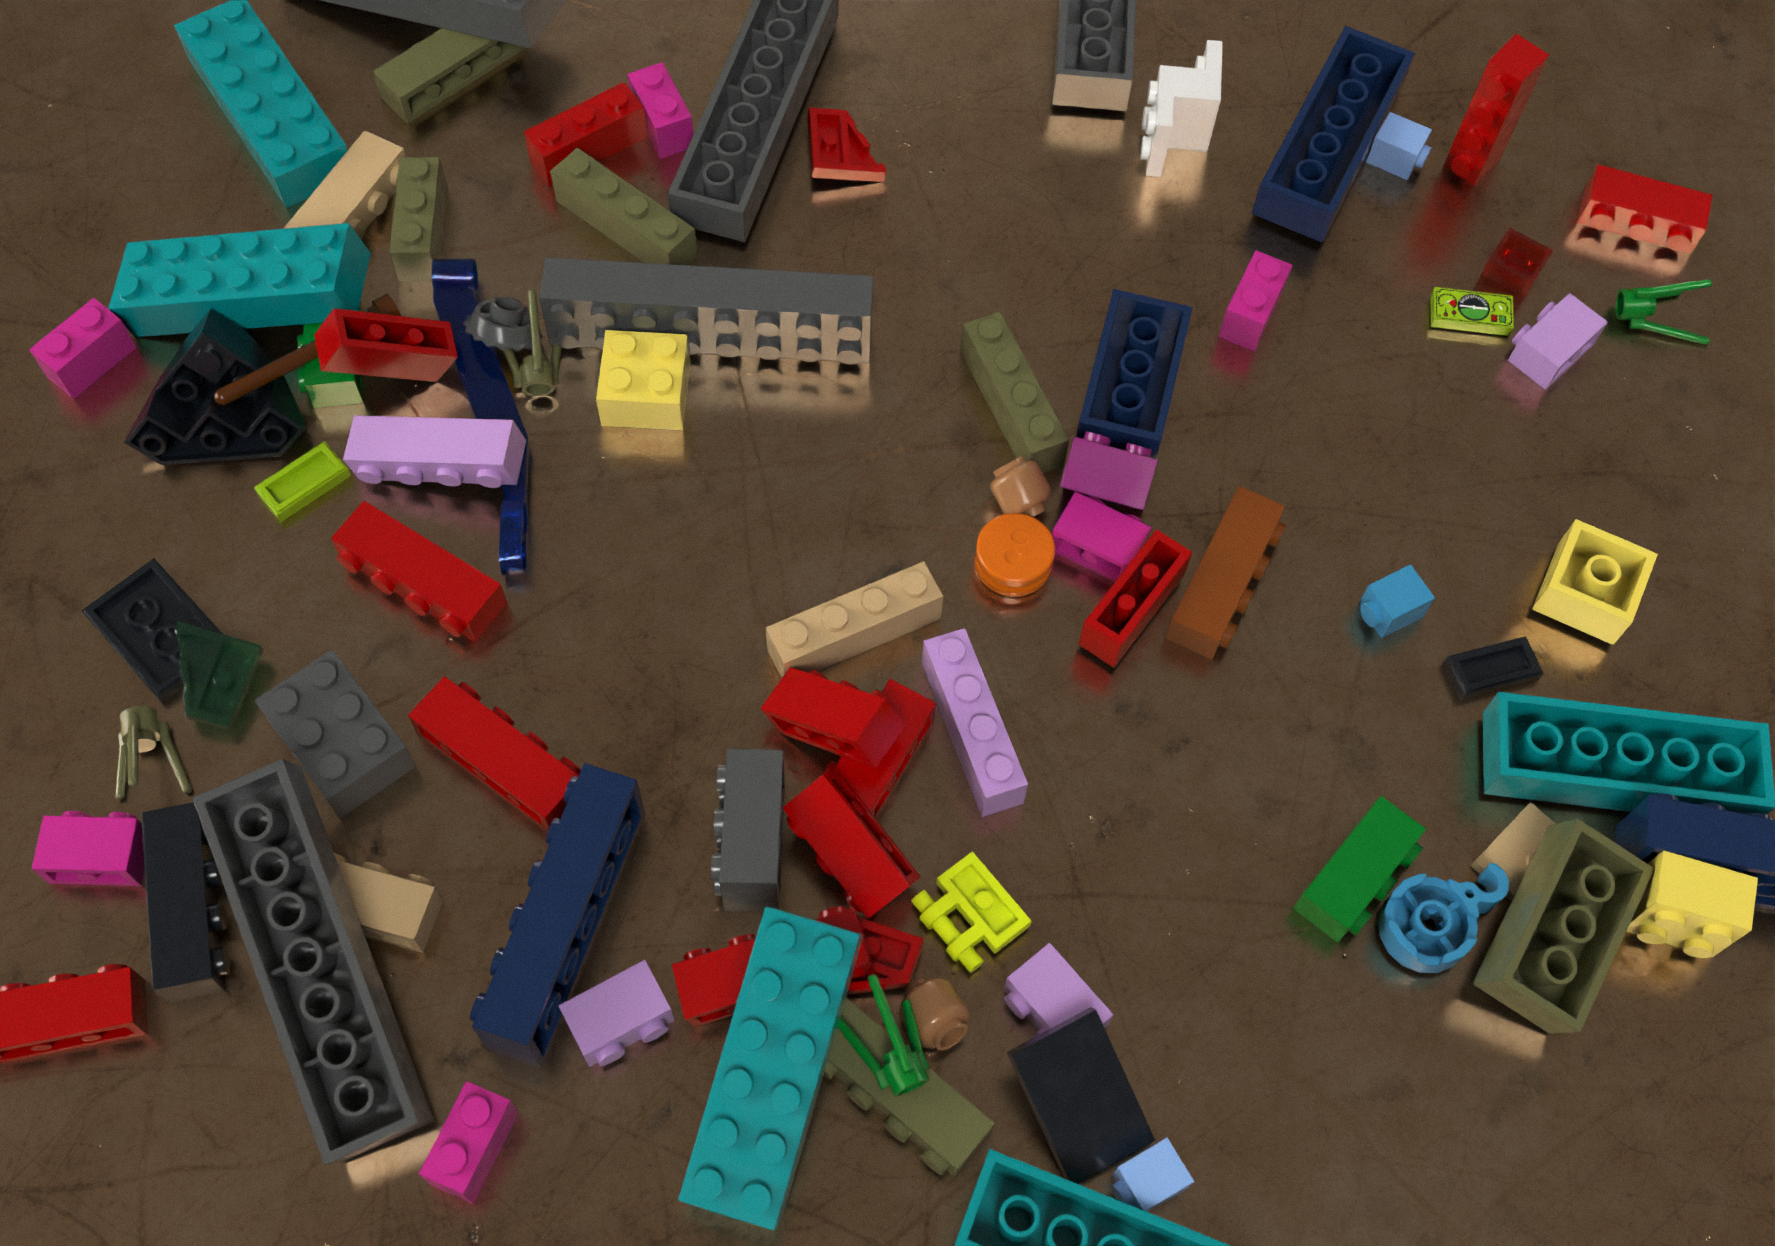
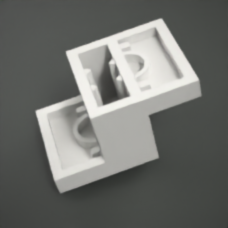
(1182, 108)

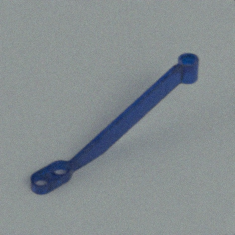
(489, 395)

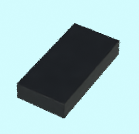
(1493, 668)

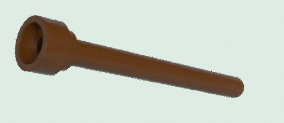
(289, 362)

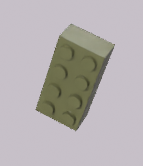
(1564, 927)

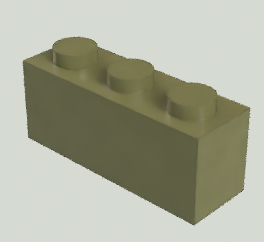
(418, 218)

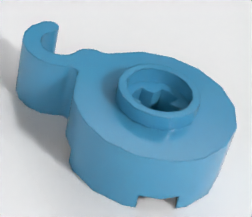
(1451, 907)

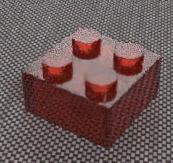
(1517, 262)

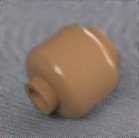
(1021, 487)
(938, 1012)

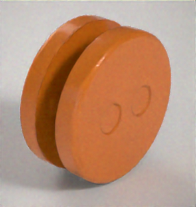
(1014, 554)

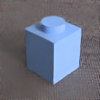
(1400, 146)
(1151, 1177)

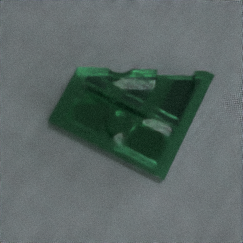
(215, 674)

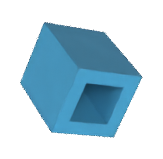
(1395, 601)

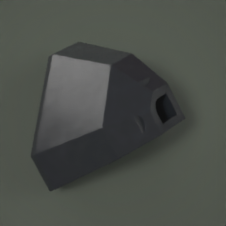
(186, 423)

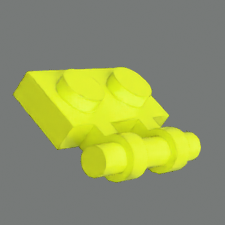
(981, 902)

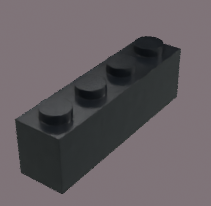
(183, 906)

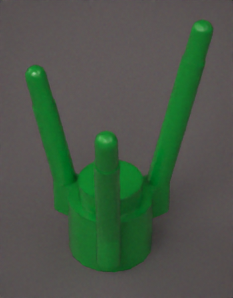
(1640, 302)
(904, 1066)

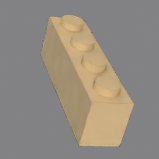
(355, 187)
(856, 621)
(391, 906)

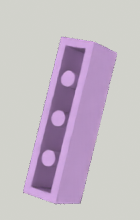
(435, 450)
(974, 722)

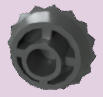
(501, 323)

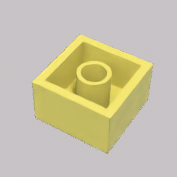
(643, 380)
(1595, 582)
(1694, 906)

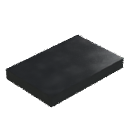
(140, 625)
(1081, 1096)

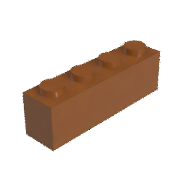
(1225, 572)

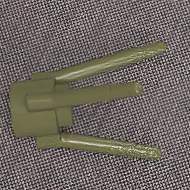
(535, 374)
(139, 734)

